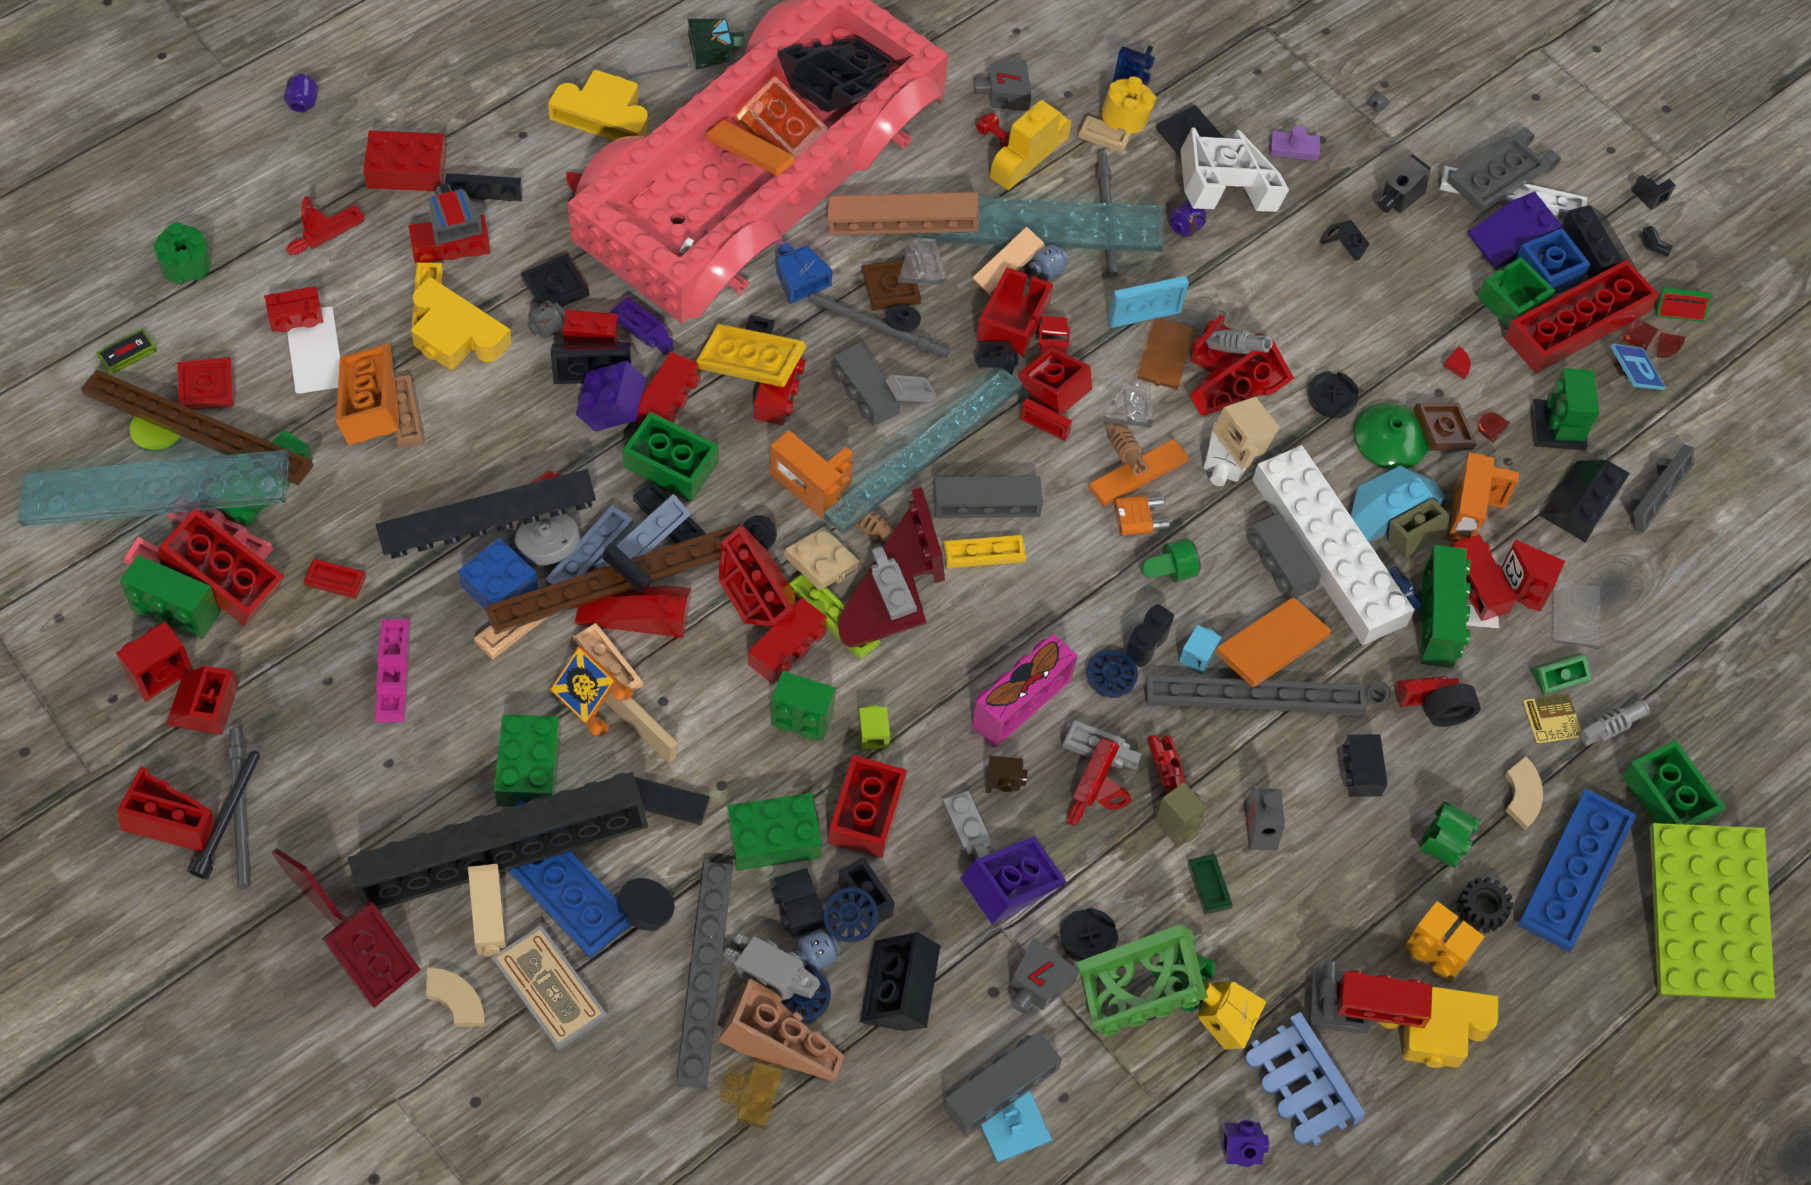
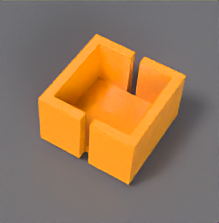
(1428, 943)

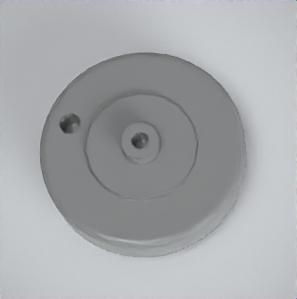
(547, 539)

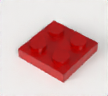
(206, 383)

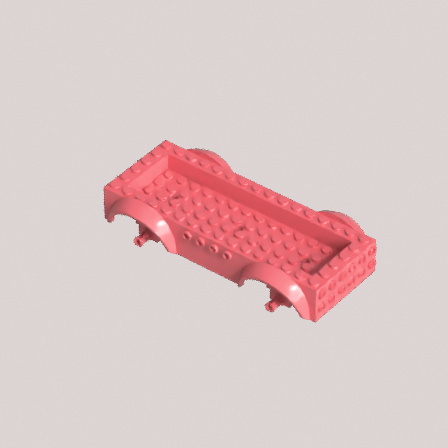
(723, 201)

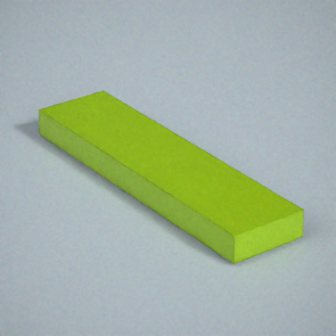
(829, 606)

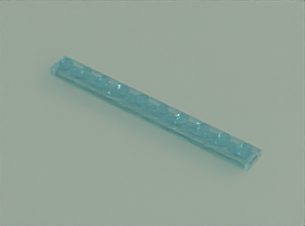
(922, 451)

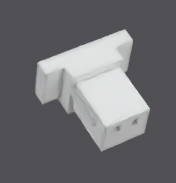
(686, 246)

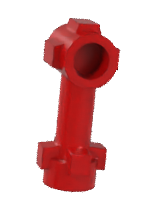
(990, 123)

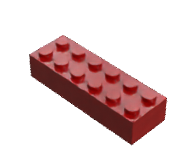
(1581, 316)

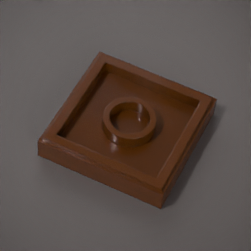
(883, 286)
(1444, 426)

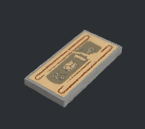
(549, 987)

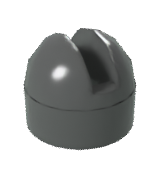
(1379, 100)
(1376, 697)

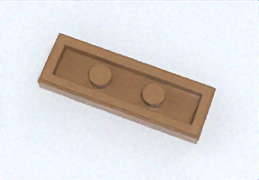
(409, 422)

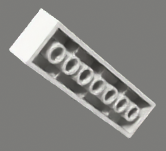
(1334, 544)

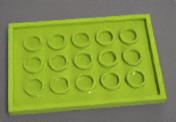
(1711, 911)

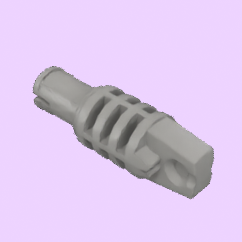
(1239, 341)
(1613, 722)

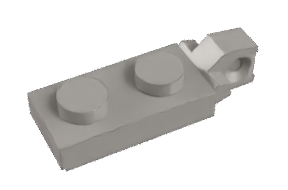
(892, 585)
(1084, 738)
(967, 824)

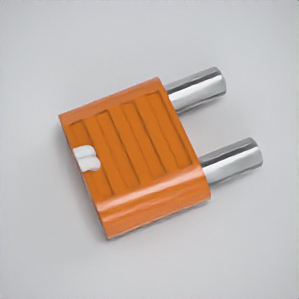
(1135, 516)

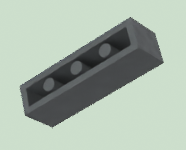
(987, 496)
(1001, 1083)

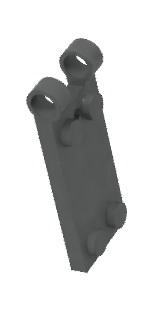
(1501, 170)

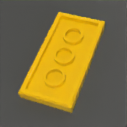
(751, 355)

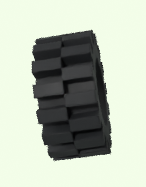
(1495, 894)

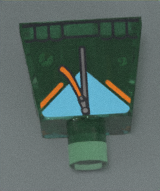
(712, 41)

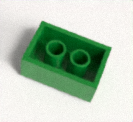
(671, 456)
(169, 597)
(527, 758)
(1673, 788)
(774, 831)

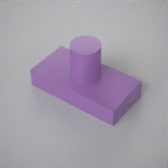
(1295, 144)

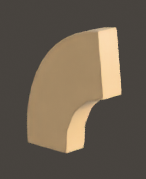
(1526, 791)
(457, 996)

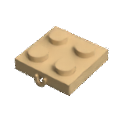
(821, 558)

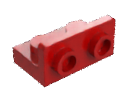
(1202, 354)
(1415, 691)

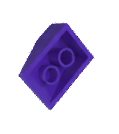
(1511, 227)
(1011, 879)

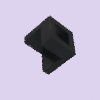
(1651, 193)

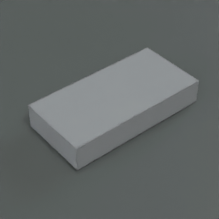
(911, 388)

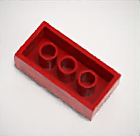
(214, 557)

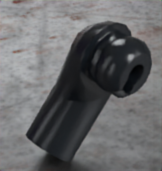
(1653, 243)

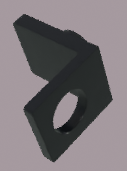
(1349, 236)

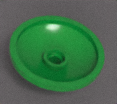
(1386, 444)

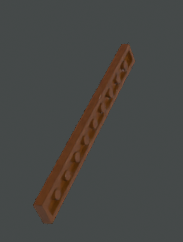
(186, 421)
(605, 582)

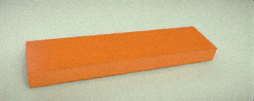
(750, 147)
(1123, 481)

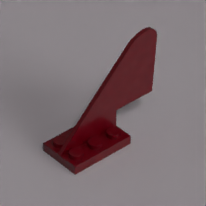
(917, 553)
(360, 942)

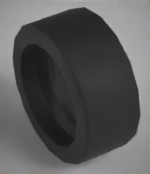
(1452, 705)

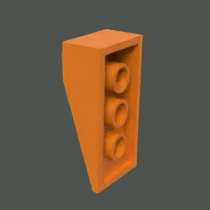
(367, 395)

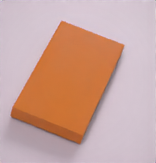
(1273, 642)

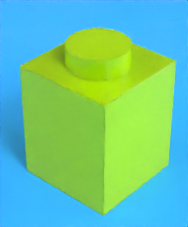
(874, 727)

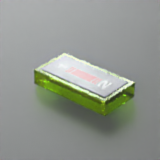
(126, 351)

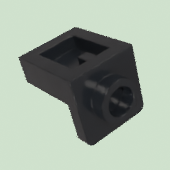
(997, 355)

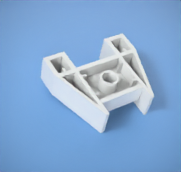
(1221, 162)

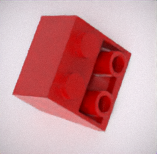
(204, 700)

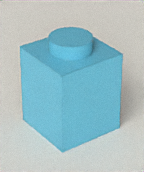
(1200, 648)

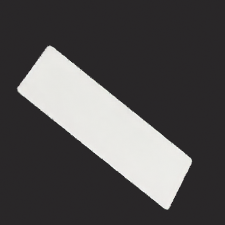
(315, 355)

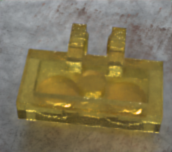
(758, 1097)

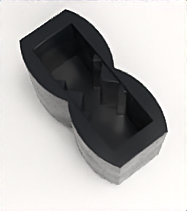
(1149, 635)
(798, 901)

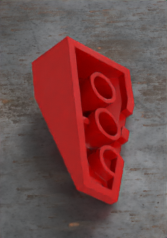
(1240, 379)
(655, 611)

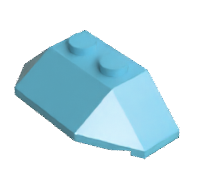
(1390, 497)

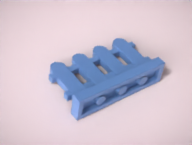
(1318, 1090)

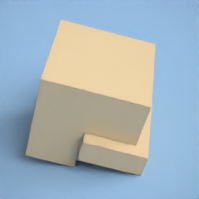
(1245, 430)

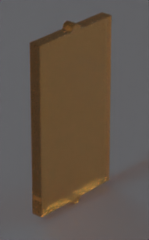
(1166, 353)

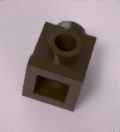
(1005, 774)

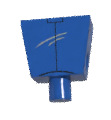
(801, 272)

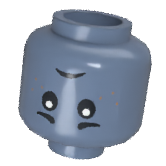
(1048, 262)
(818, 950)

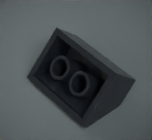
(1595, 239)
(573, 360)
(1585, 496)
(901, 982)

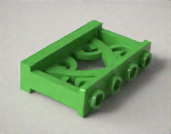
(1107, 964)

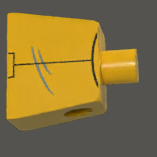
(1230, 1013)

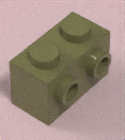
(1418, 528)
(1181, 814)

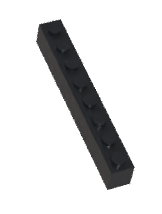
(486, 512)

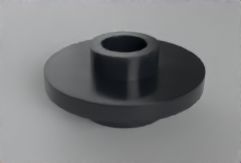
(903, 318)
(762, 530)

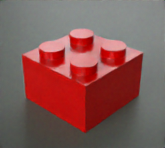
(154, 661)

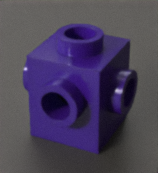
(1244, 1143)

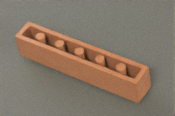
(904, 213)

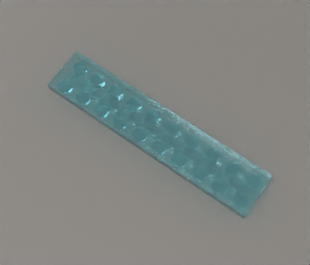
(1065, 225)
(154, 488)

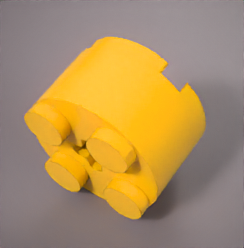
(1128, 105)

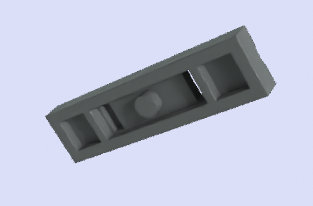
(1672, 474)

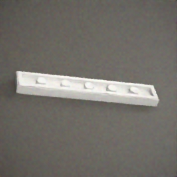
(1556, 201)

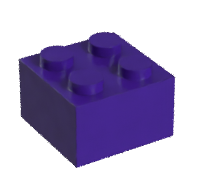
(610, 396)

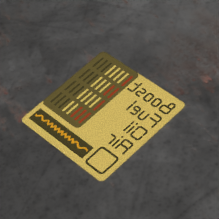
(1553, 718)

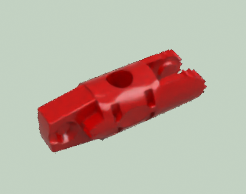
(1166, 762)

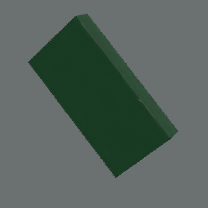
(1209, 884)

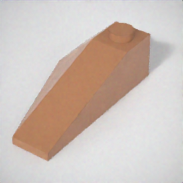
(771, 1032)

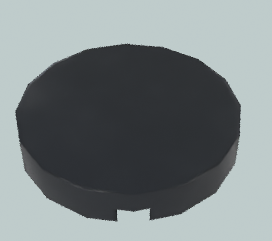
(1333, 394)
(645, 904)
(1088, 934)

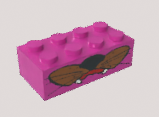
(1023, 689)

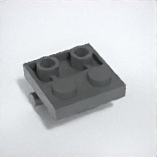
(1325, 999)

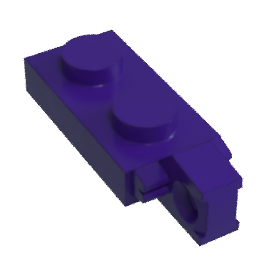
(643, 325)

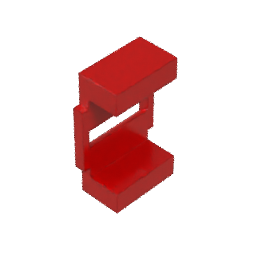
(1054, 326)

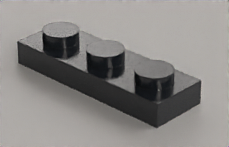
(486, 187)

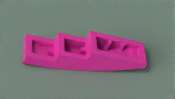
(392, 670)

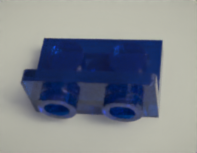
(1134, 64)

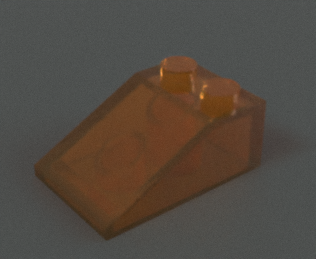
(780, 119)

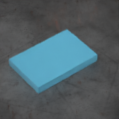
(1147, 301)

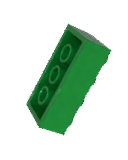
(1444, 606)

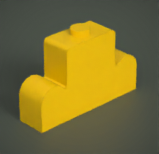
(602, 108)
(1030, 142)
(454, 327)
(1453, 1020)

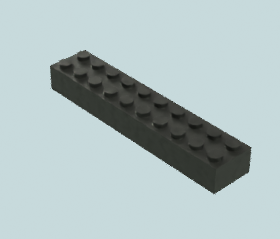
(504, 838)

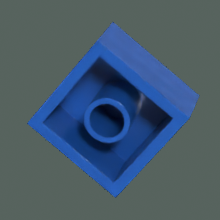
(1555, 259)
(497, 575)

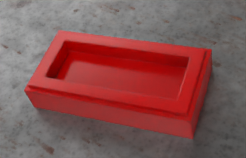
(1046, 419)
(335, 578)

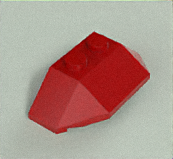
(754, 581)

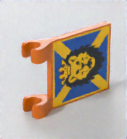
(584, 688)

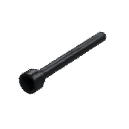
(202, 864)

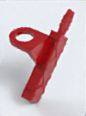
(321, 227)
(1096, 783)

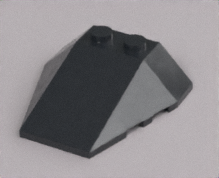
(834, 72)

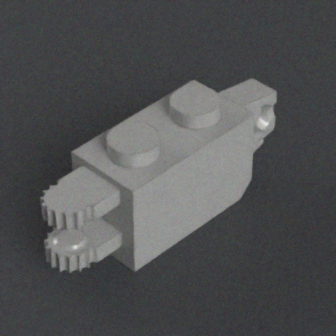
(772, 967)

